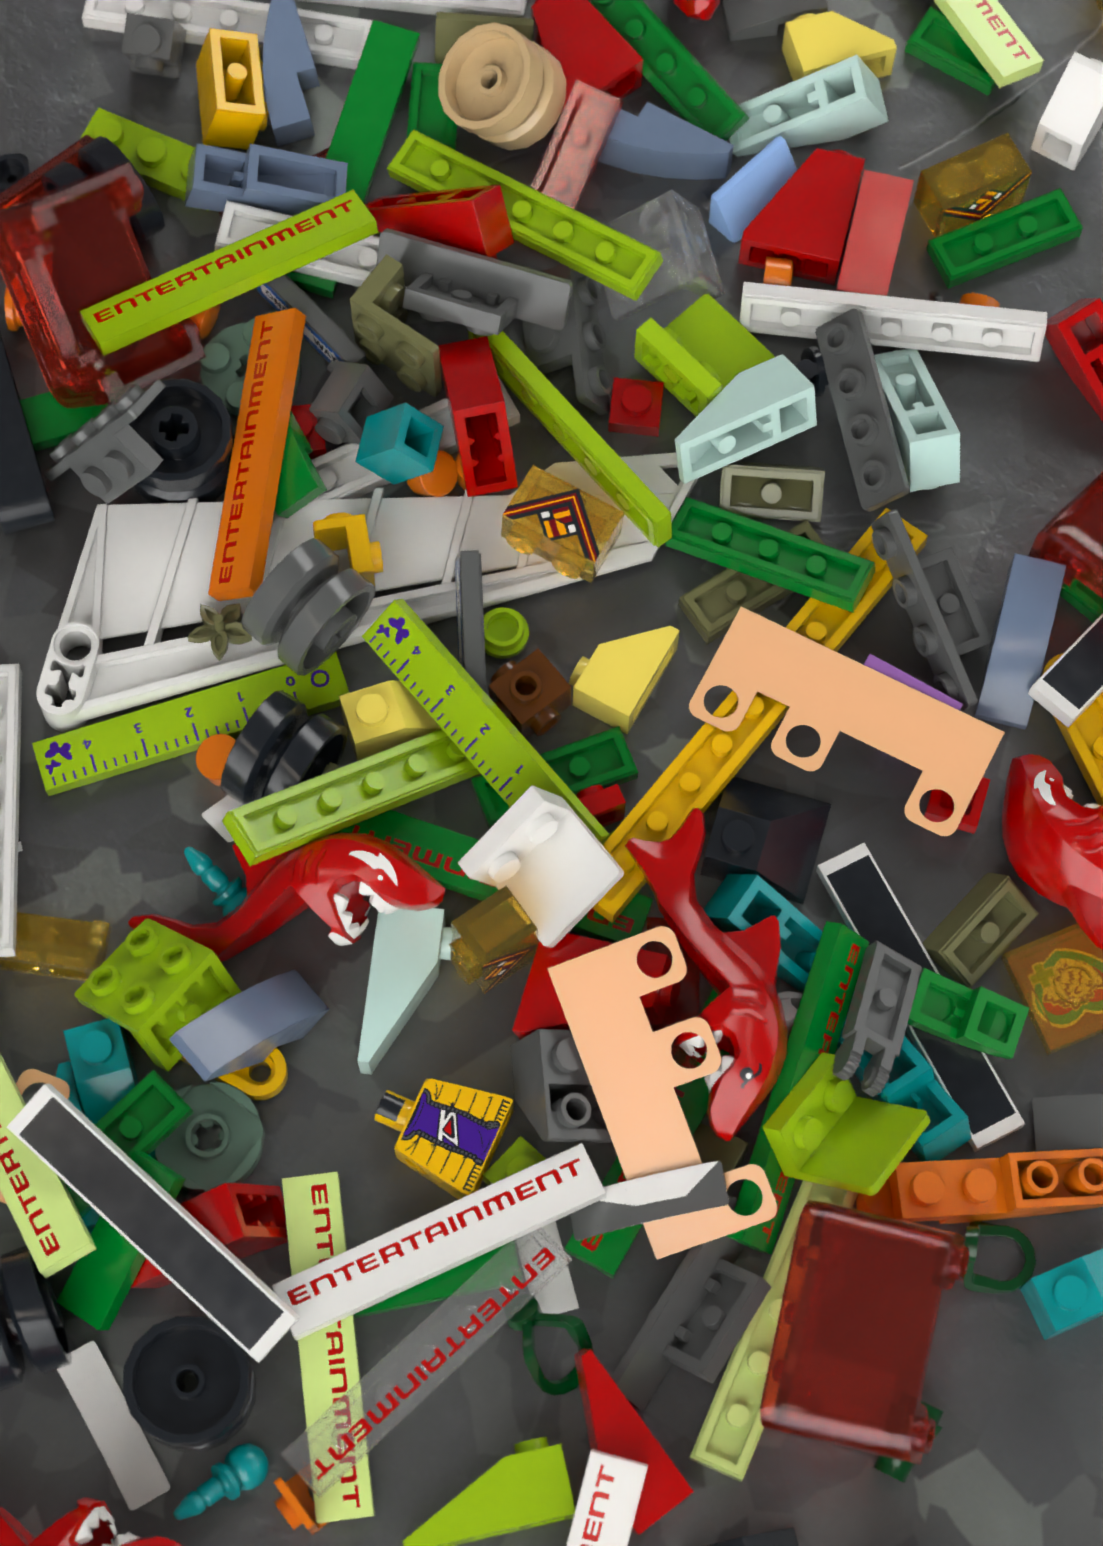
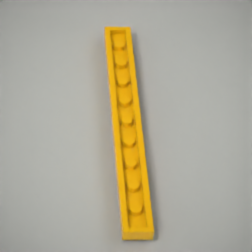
(717, 755)

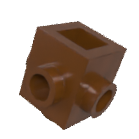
(530, 693)

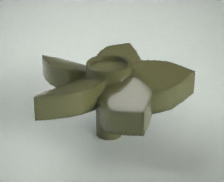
(220, 629)

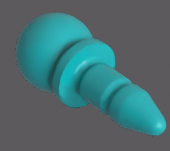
(229, 894)
(242, 1469)

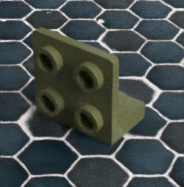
(382, 330)

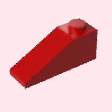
(459, 217)
(1078, 344)
(619, 1431)

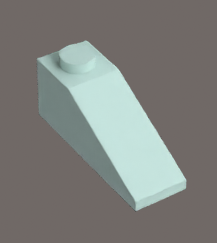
(814, 109)
(746, 417)
(920, 421)
(401, 973)

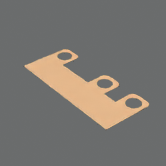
(848, 697)
(637, 1077)

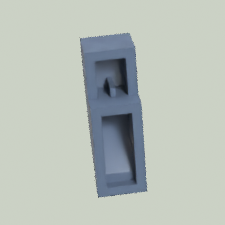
(287, 72)
(665, 147)
(262, 179)
(1019, 640)
(250, 1025)

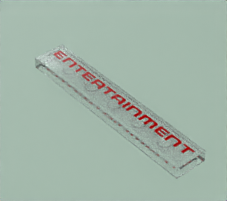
(424, 1360)

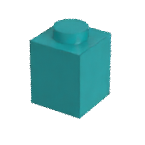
(399, 443)

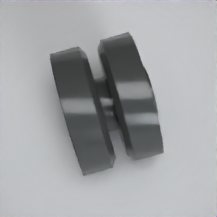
(308, 606)

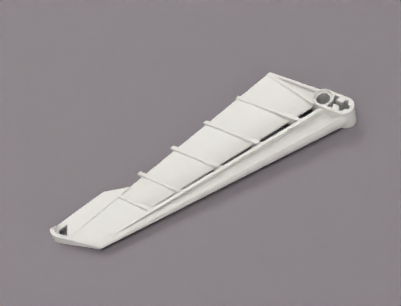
(155, 563)

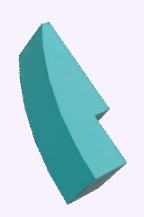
(914, 1086)

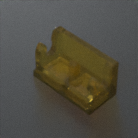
(58, 946)

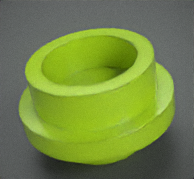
(505, 632)

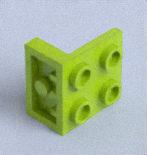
(698, 352)
(157, 987)
(839, 1138)

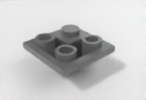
(555, 1088)

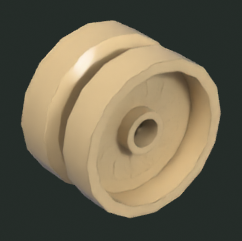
(502, 86)

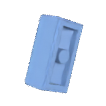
(751, 189)

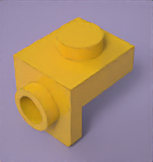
(350, 532)

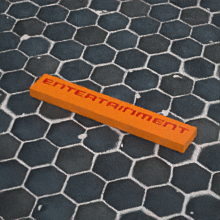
(257, 455)

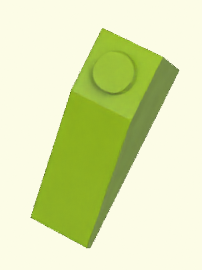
(508, 1498)

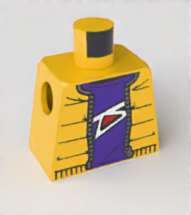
(447, 1132)

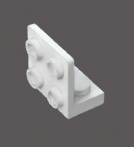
(545, 861)

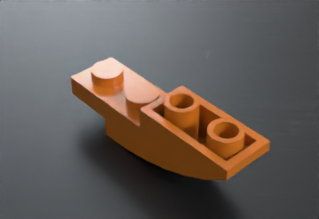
(998, 1187)

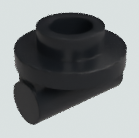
(813, 368)

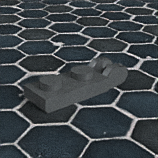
(877, 1016)

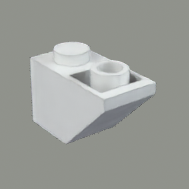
(1072, 113)

